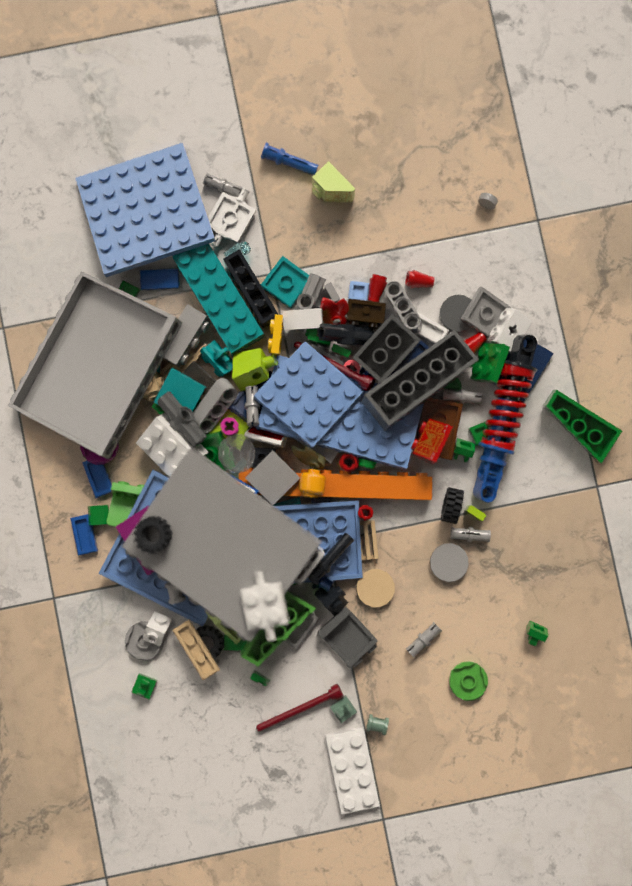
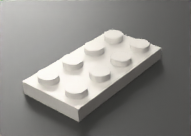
(352, 770)

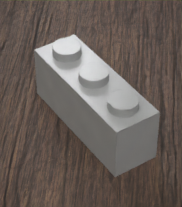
(187, 336)

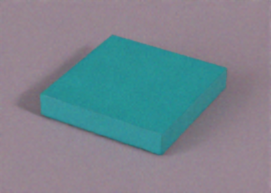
(285, 282)
(182, 388)

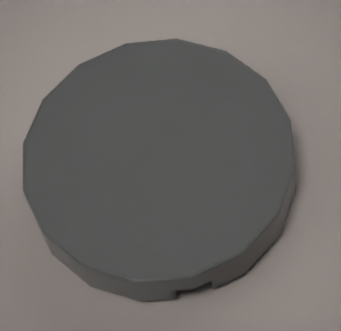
(452, 311)

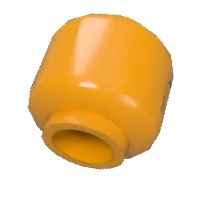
(312, 483)

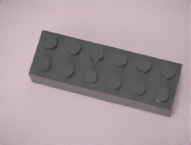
(419, 380)

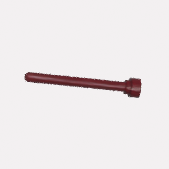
(365, 381)
(333, 693)

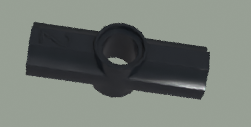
(344, 334)

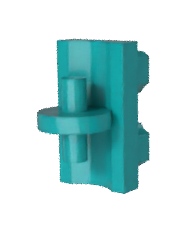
(217, 358)

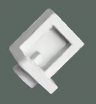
(157, 628)

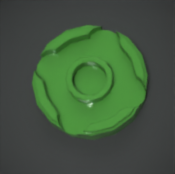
(468, 680)

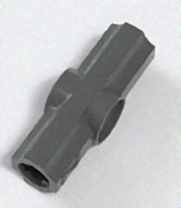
(181, 419)

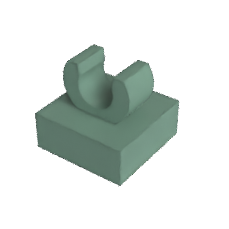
(343, 709)

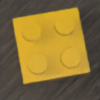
(276, 329)

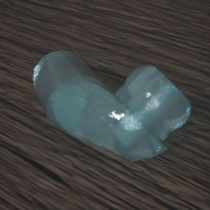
(243, 246)

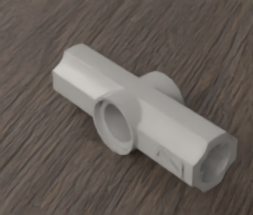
(311, 290)

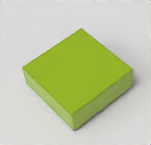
(474, 512)

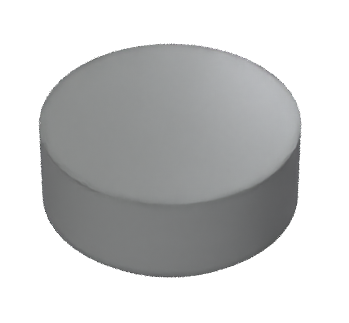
(487, 200)

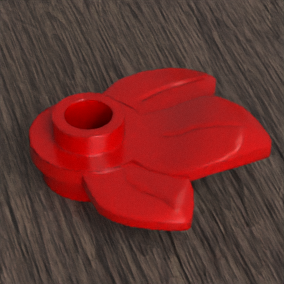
(334, 311)

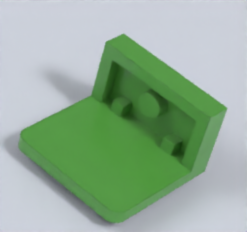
(122, 501)

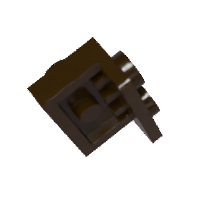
(366, 313)

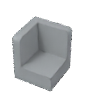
(328, 292)

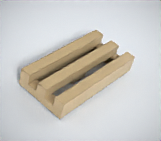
(375, 549)

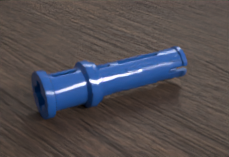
(280, 156)

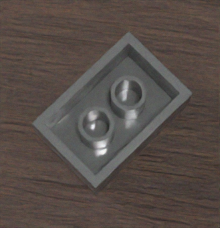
(386, 348)

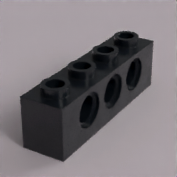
(250, 287)

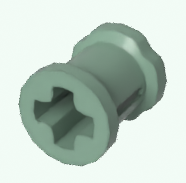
(377, 724)

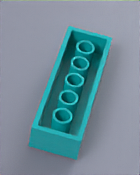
(219, 298)

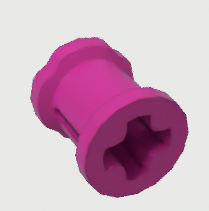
(230, 420)

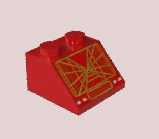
(431, 441)

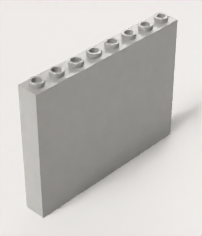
(95, 364)
(221, 540)

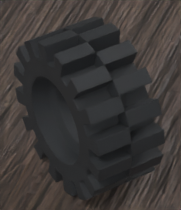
(452, 505)
(144, 543)
(215, 635)

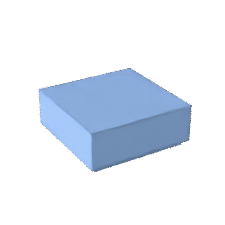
(358, 290)

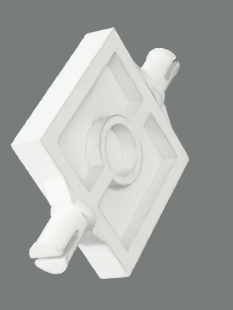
(230, 217)
(264, 605)

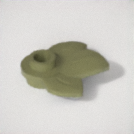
(309, 457)

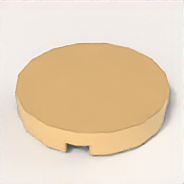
(375, 588)

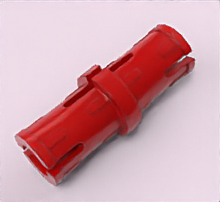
(370, 512)

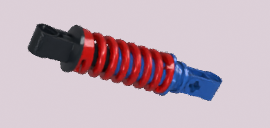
(506, 411)

